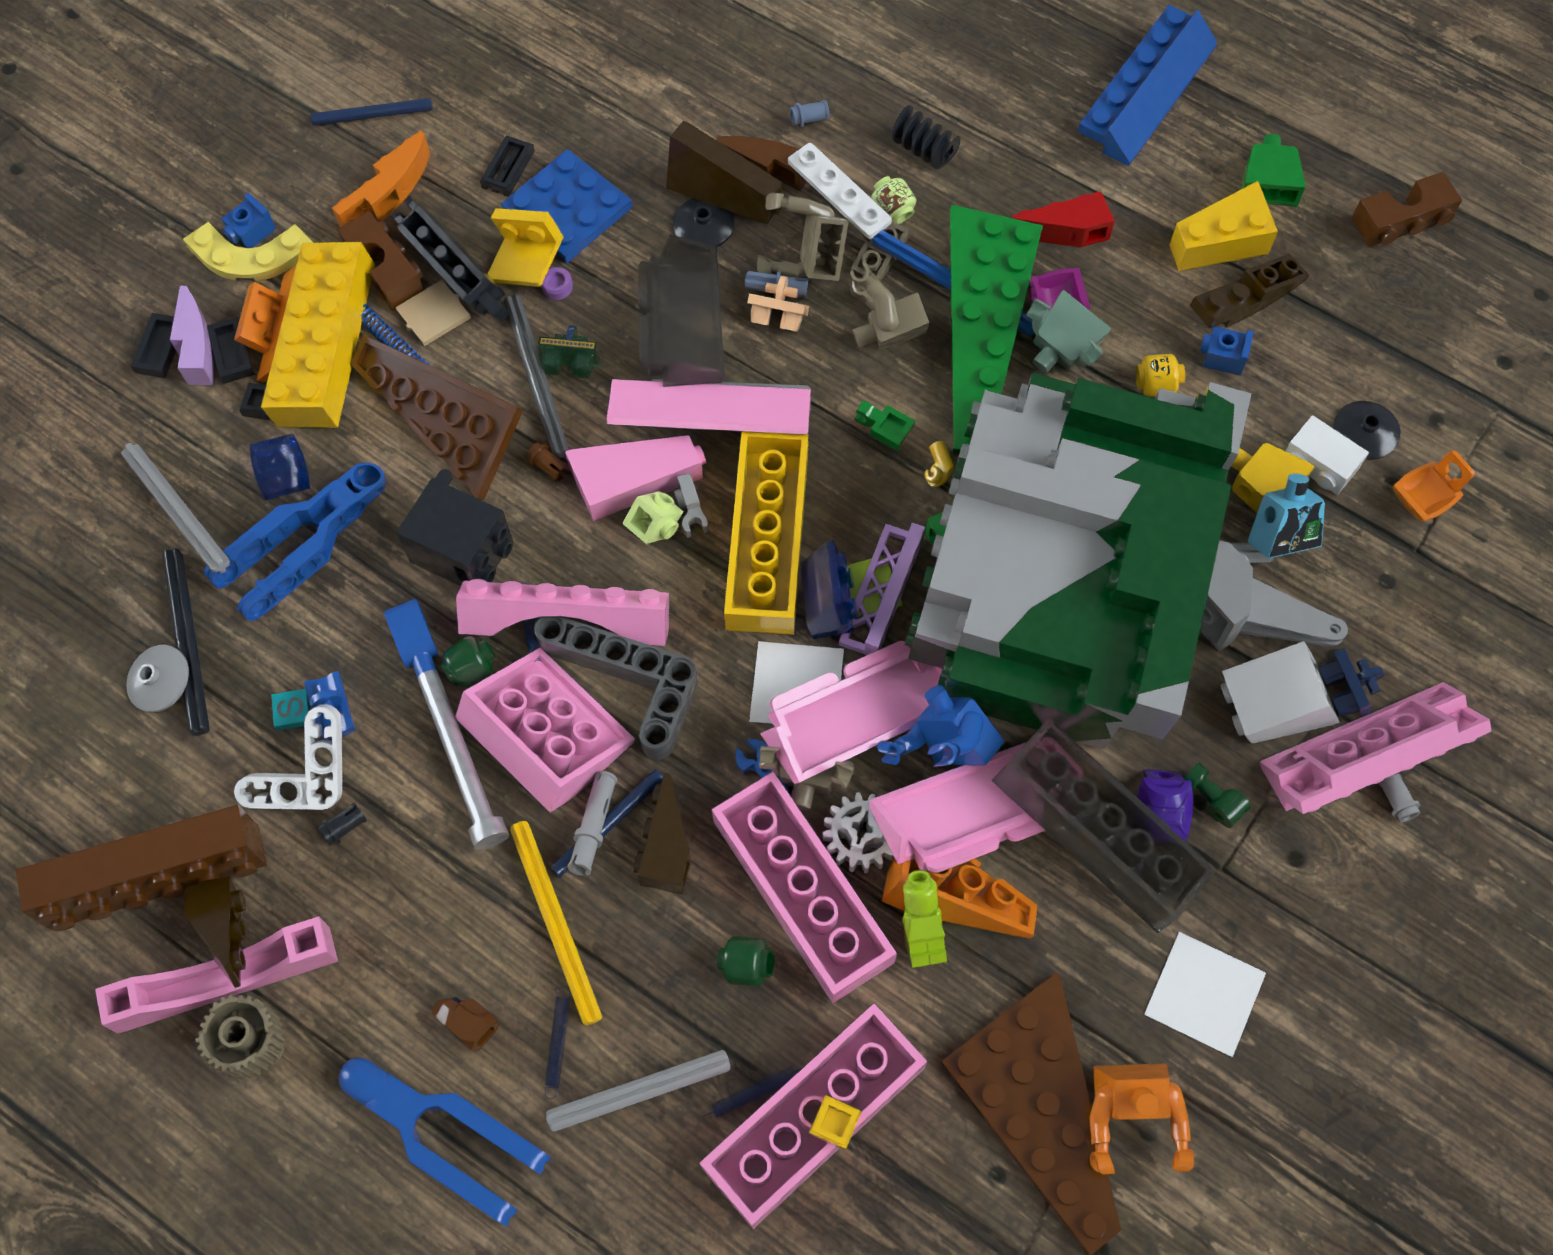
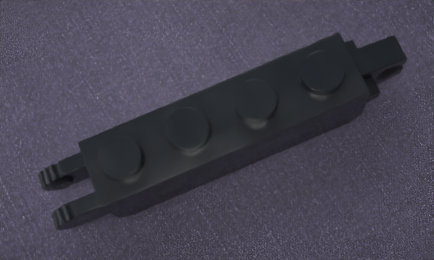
(451, 260)

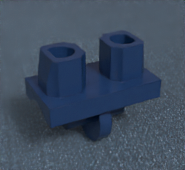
(1354, 699)

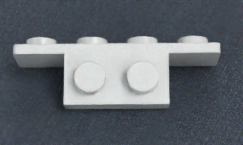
(839, 190)

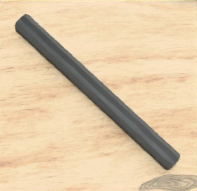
(536, 376)

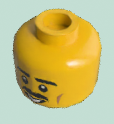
(1159, 372)

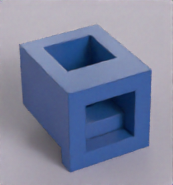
(248, 223)
(1226, 350)

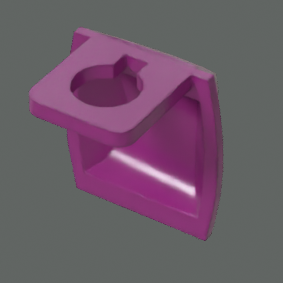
(1050, 285)

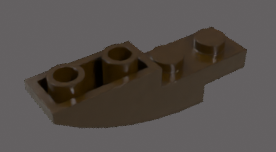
(1251, 293)

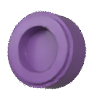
(557, 284)

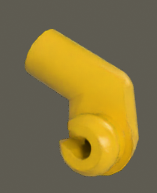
(942, 467)

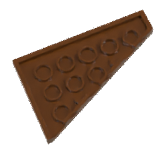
(1035, 1099)

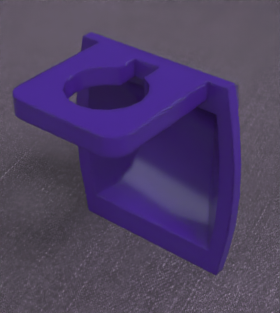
(1168, 798)

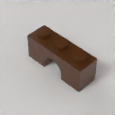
(1384, 219)
(395, 277)

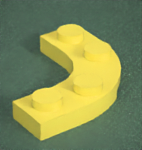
(240, 262)

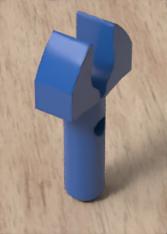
(751, 765)

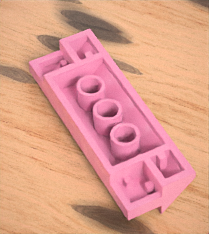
(709, 407)
(1373, 748)

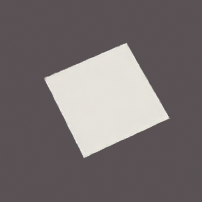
(786, 667)
(1205, 994)

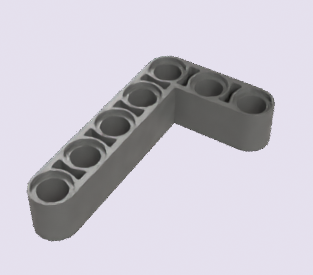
(628, 668)

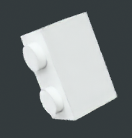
(1330, 452)

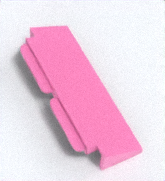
(843, 718)
(952, 816)

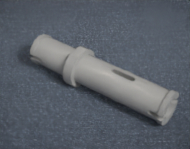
(589, 835)

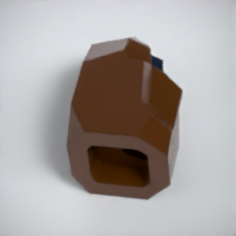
(466, 1021)

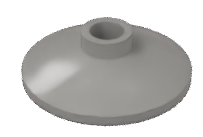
(157, 678)

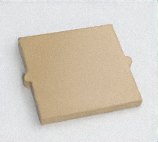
(433, 313)

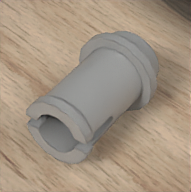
(1400, 799)

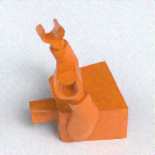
(1137, 1093)

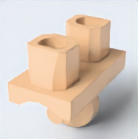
(792, 312)

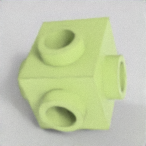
(653, 517)

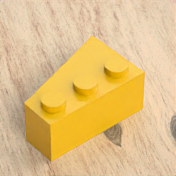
(1225, 231)

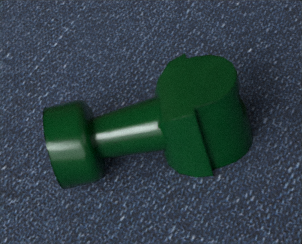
(1224, 805)

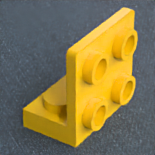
(527, 246)

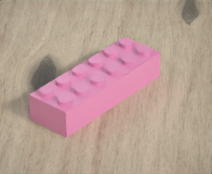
(803, 887)
(774, 1148)

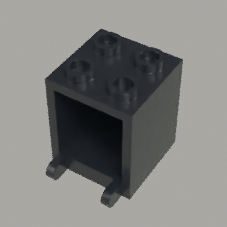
(455, 533)

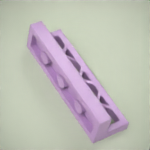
(894, 587)

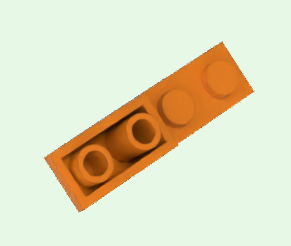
(394, 180)

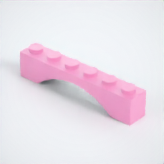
(491, 606)
(166, 994)

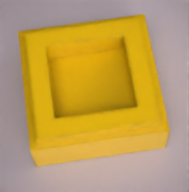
(835, 1122)

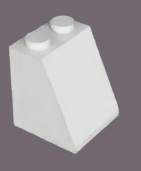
(1278, 695)

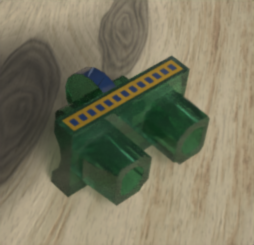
(571, 350)

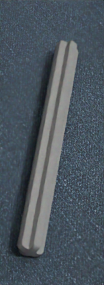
(176, 508)

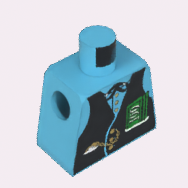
(1288, 519)

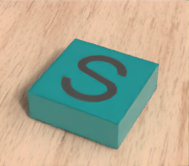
(290, 709)

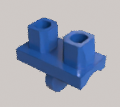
(331, 692)

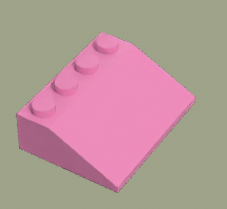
(542, 728)

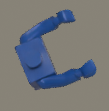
(953, 731)

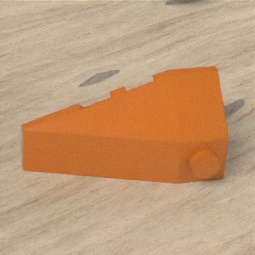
(969, 898)

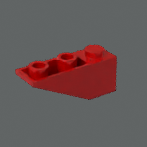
(1074, 221)

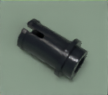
(341, 824)

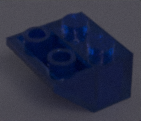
(827, 592)

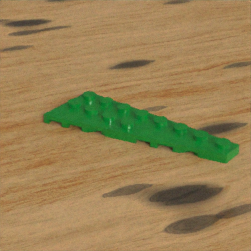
(988, 290)

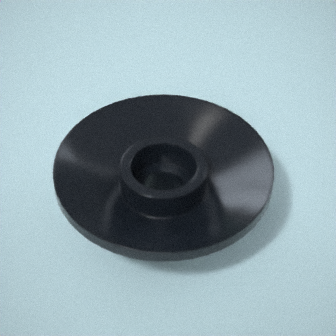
(712, 230)
(1376, 440)

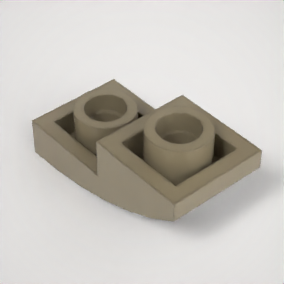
(877, 259)

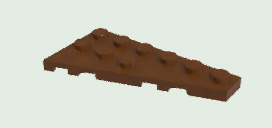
(449, 415)

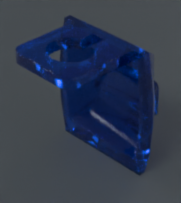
(279, 466)

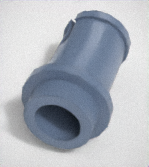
(809, 113)

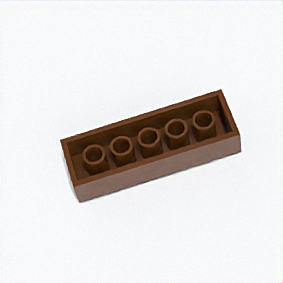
(140, 868)

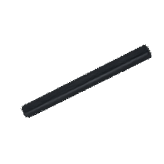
(186, 640)

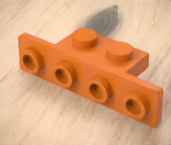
(262, 320)

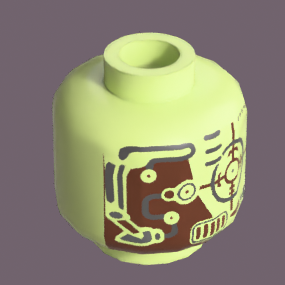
(894, 198)

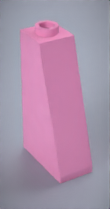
(619, 473)

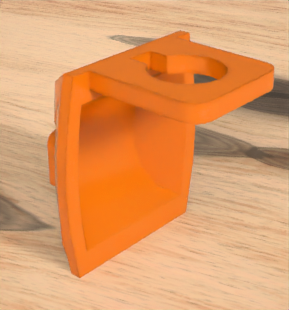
(1429, 490)

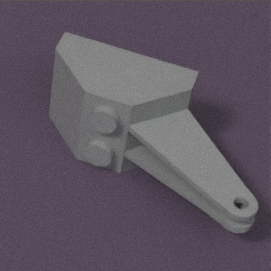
(1247, 606)

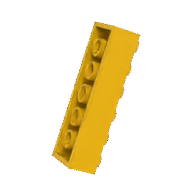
(318, 335)
(766, 533)

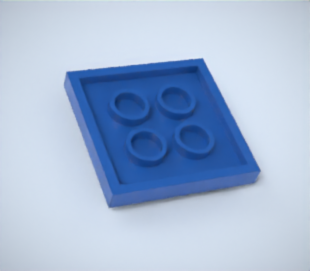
(576, 199)

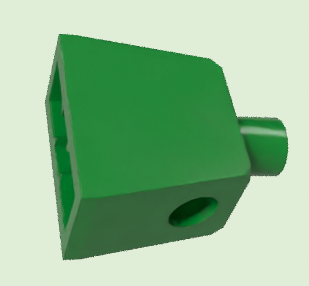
(1276, 170)

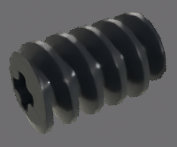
(924, 140)

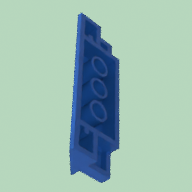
(1149, 84)

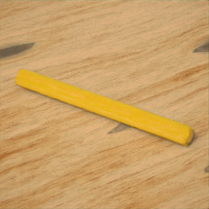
(556, 923)

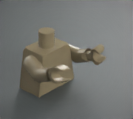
(821, 241)
(889, 320)
(821, 783)

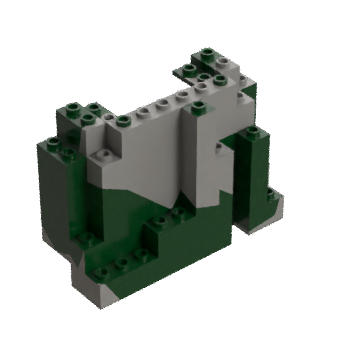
(1080, 554)

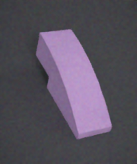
(192, 341)

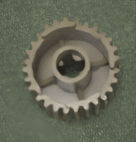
(257, 1049)

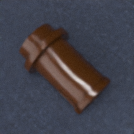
(545, 460)

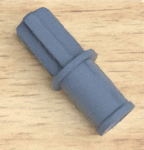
(757, 282)

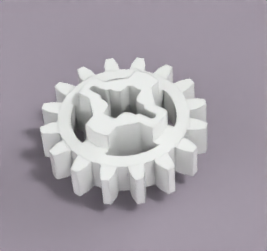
(847, 829)

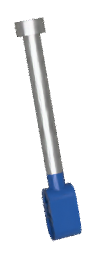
(417, 650)

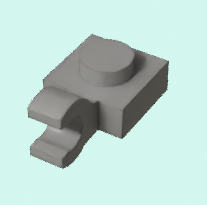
(687, 499)

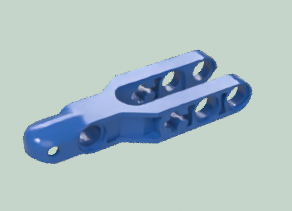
(329, 510)
(404, 1106)

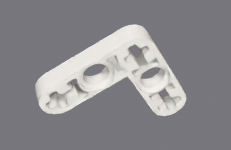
(305, 783)

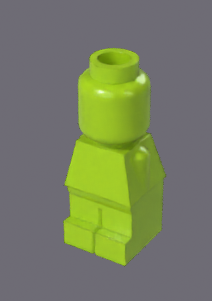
(923, 921)

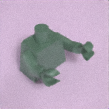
(1066, 333)

